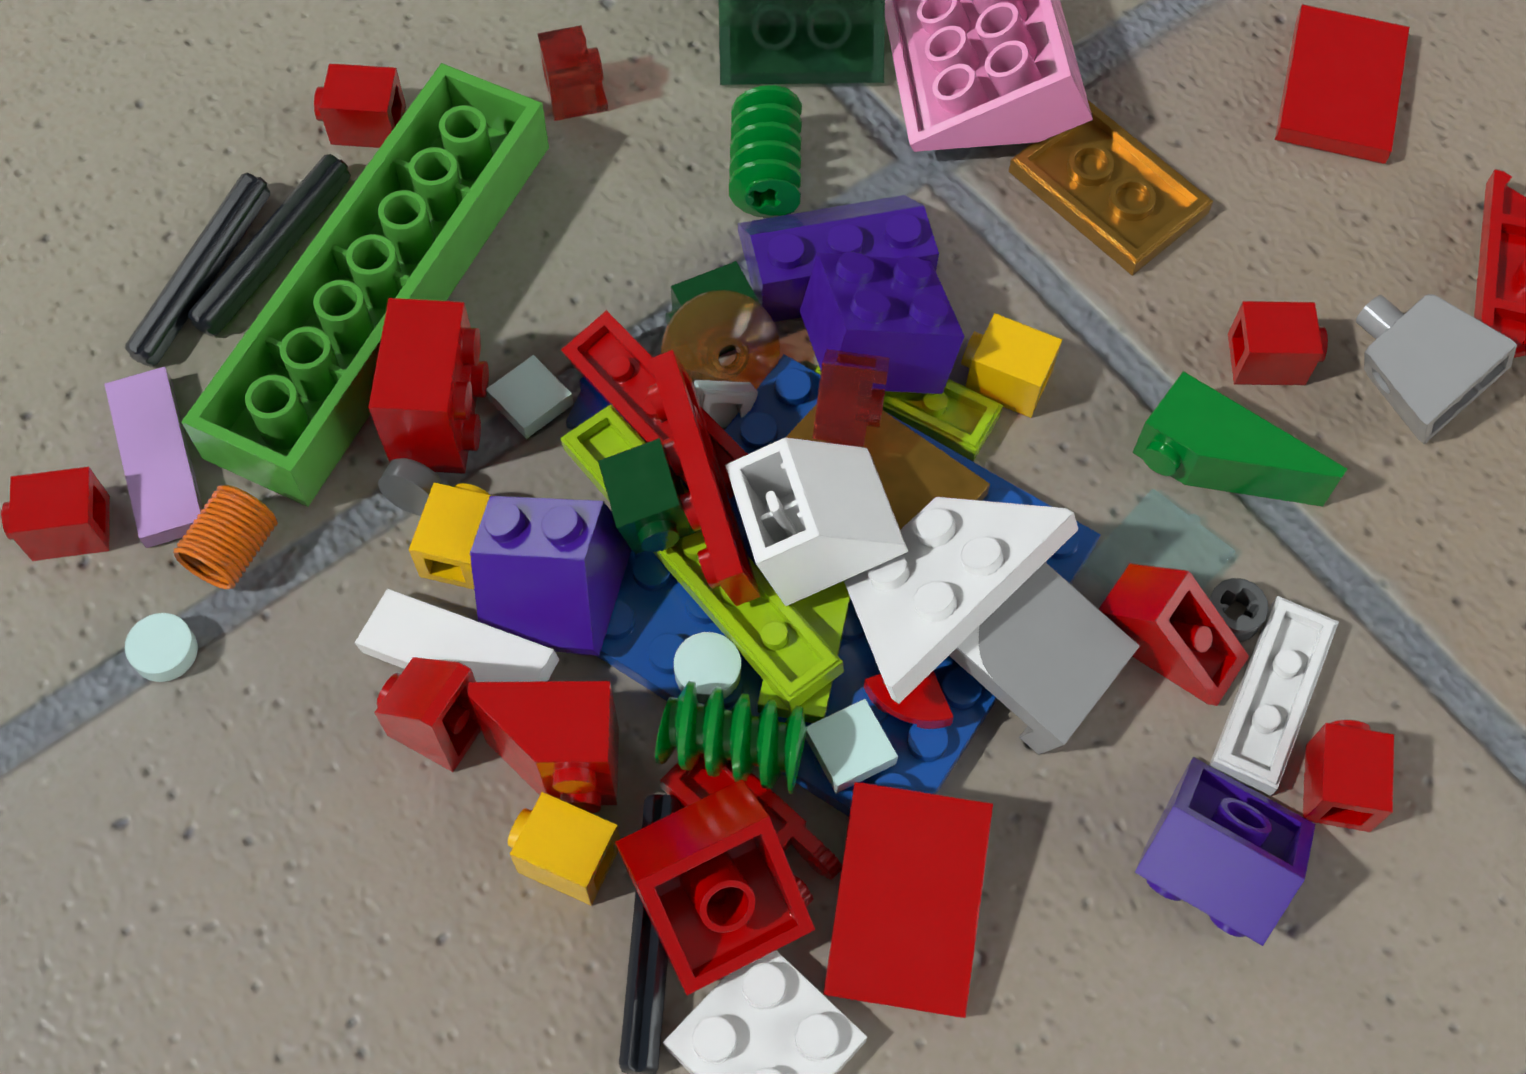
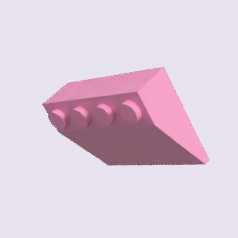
(984, 72)

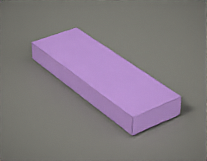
(154, 455)

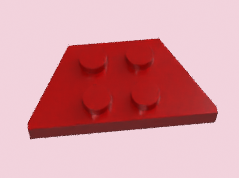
(1502, 261)

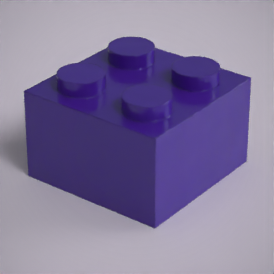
(884, 311)

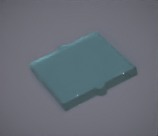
(1163, 537)

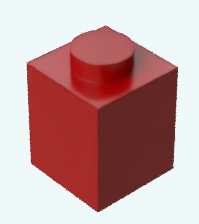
(359, 104)
(1276, 343)
(58, 514)
(1349, 776)

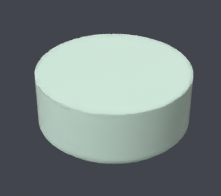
(161, 647)
(708, 661)

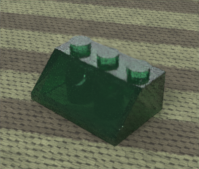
(801, 41)

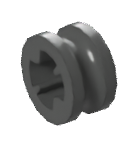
(1248, 595)

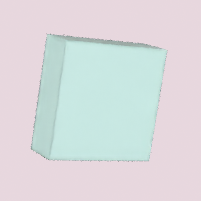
(529, 396)
(850, 745)

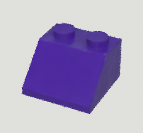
(549, 570)
(1227, 852)

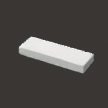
(411, 628)
(1274, 695)

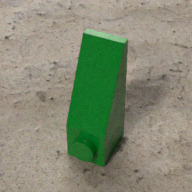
(1227, 448)

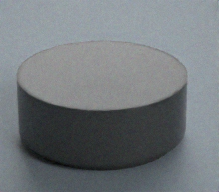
(408, 484)

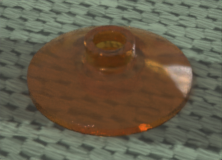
(719, 320)

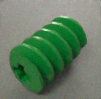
(766, 151)
(731, 736)

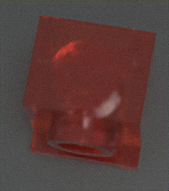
(572, 73)
(847, 397)

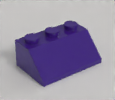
(785, 247)

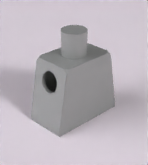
(1431, 359)

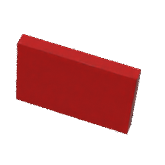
(1343, 84)
(909, 900)

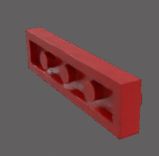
(621, 374)
(707, 501)

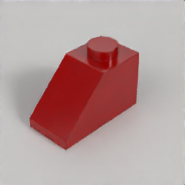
(1176, 629)
(430, 710)

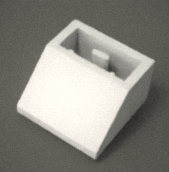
(813, 514)

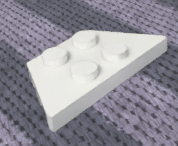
(956, 573)

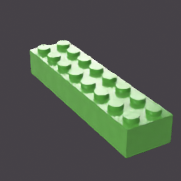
(402, 231)

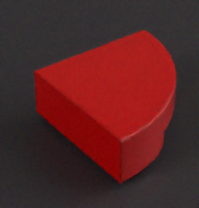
(923, 706)

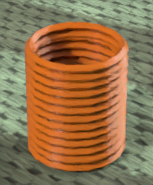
(225, 537)

